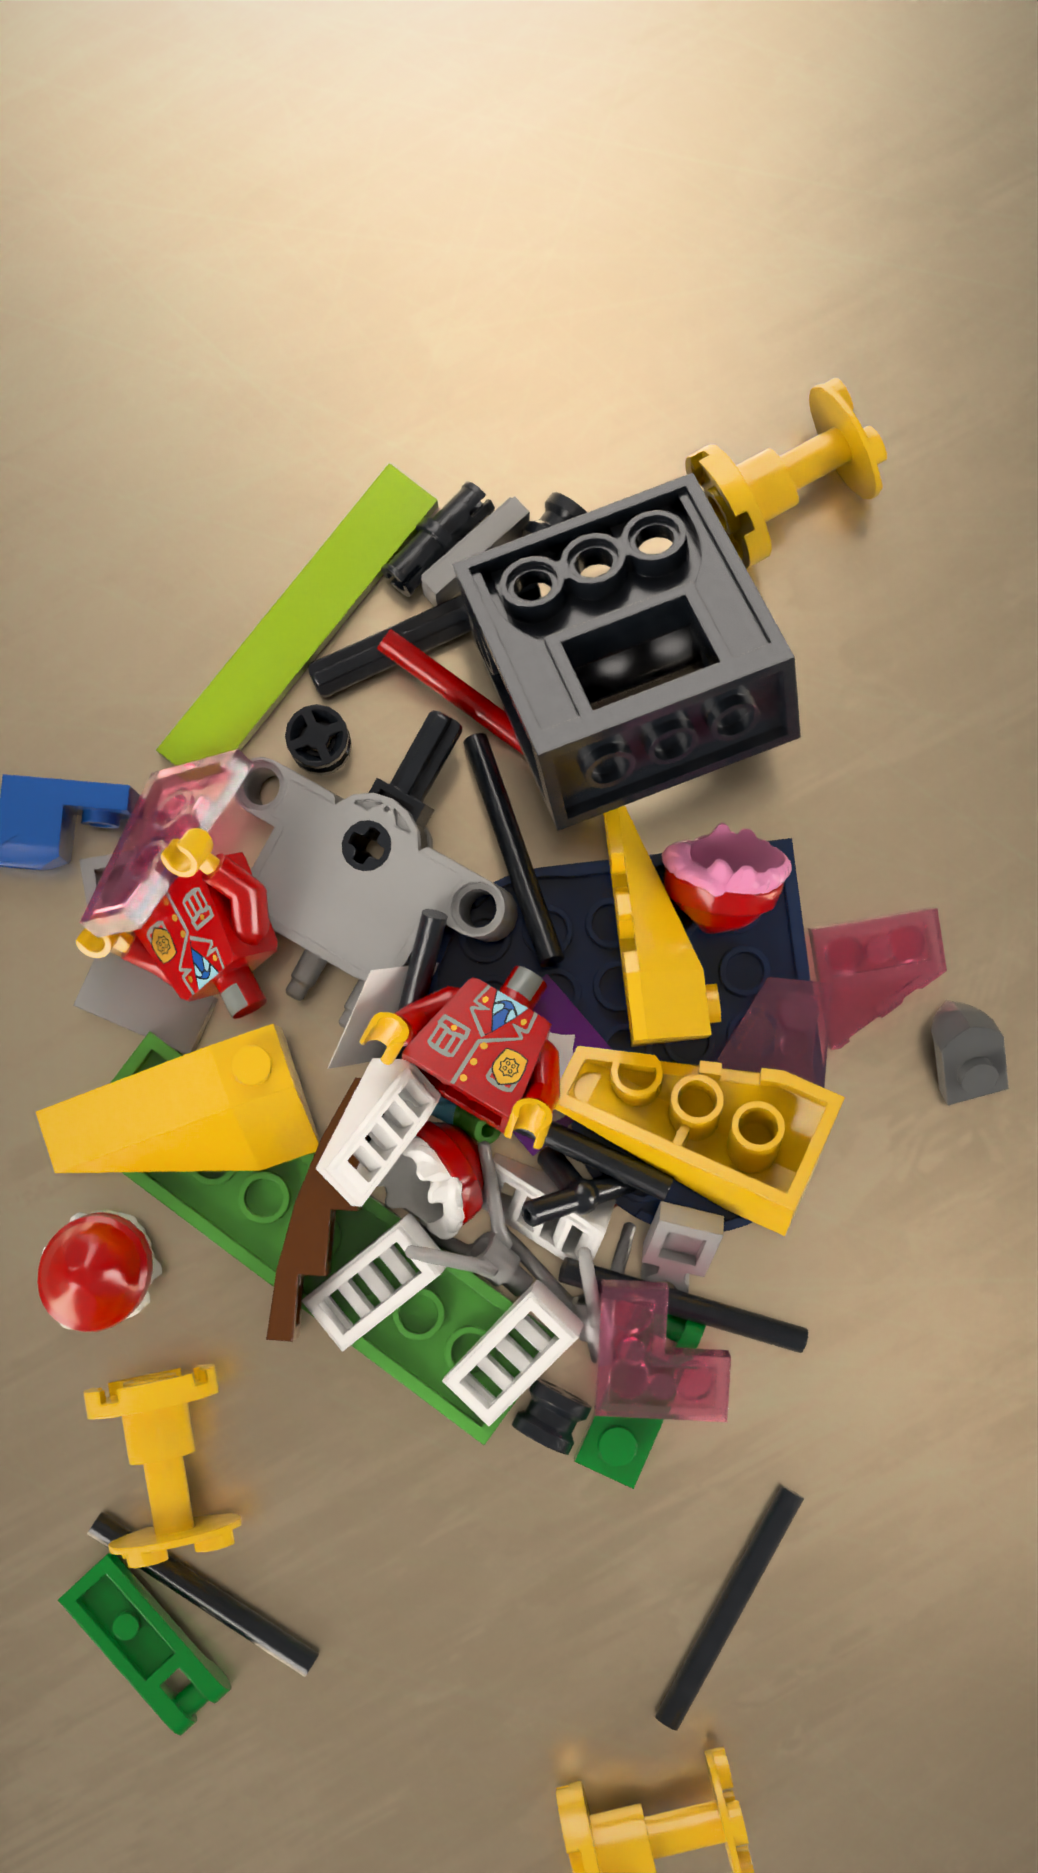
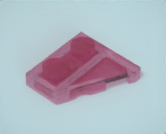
(875, 965)
(783, 1030)

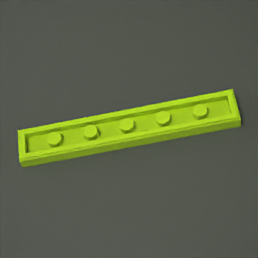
(301, 620)

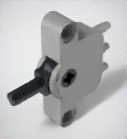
(340, 897)

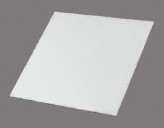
(379, 994)

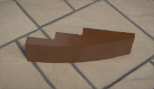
(308, 1238)

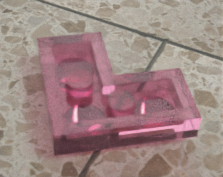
(641, 1374)

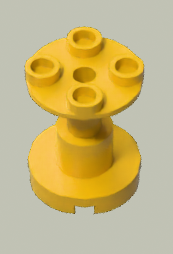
(768, 483)
(158, 1438)
(630, 1843)

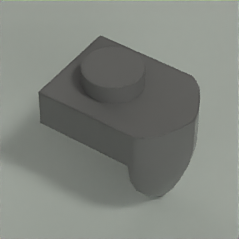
(968, 1053)

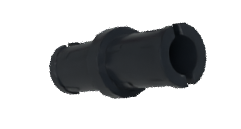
(437, 537)

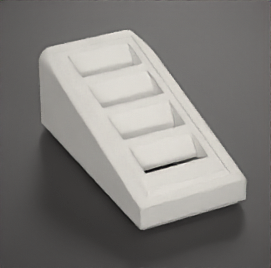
(406, 1102)
(560, 1236)
(553, 1314)
(333, 1319)

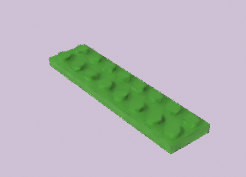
(250, 1219)

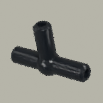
(574, 1193)

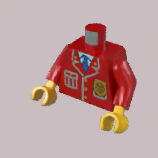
(204, 930)
(481, 1050)

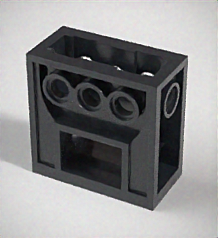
(632, 671)

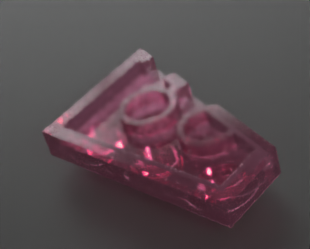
(168, 807)

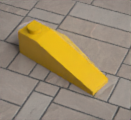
(659, 965)
(204, 1111)
(717, 1130)

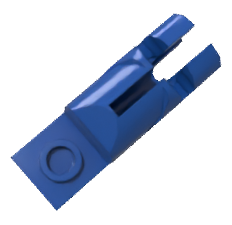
(42, 814)

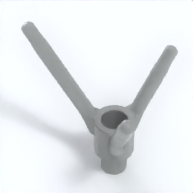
(490, 1252)
(588, 1304)

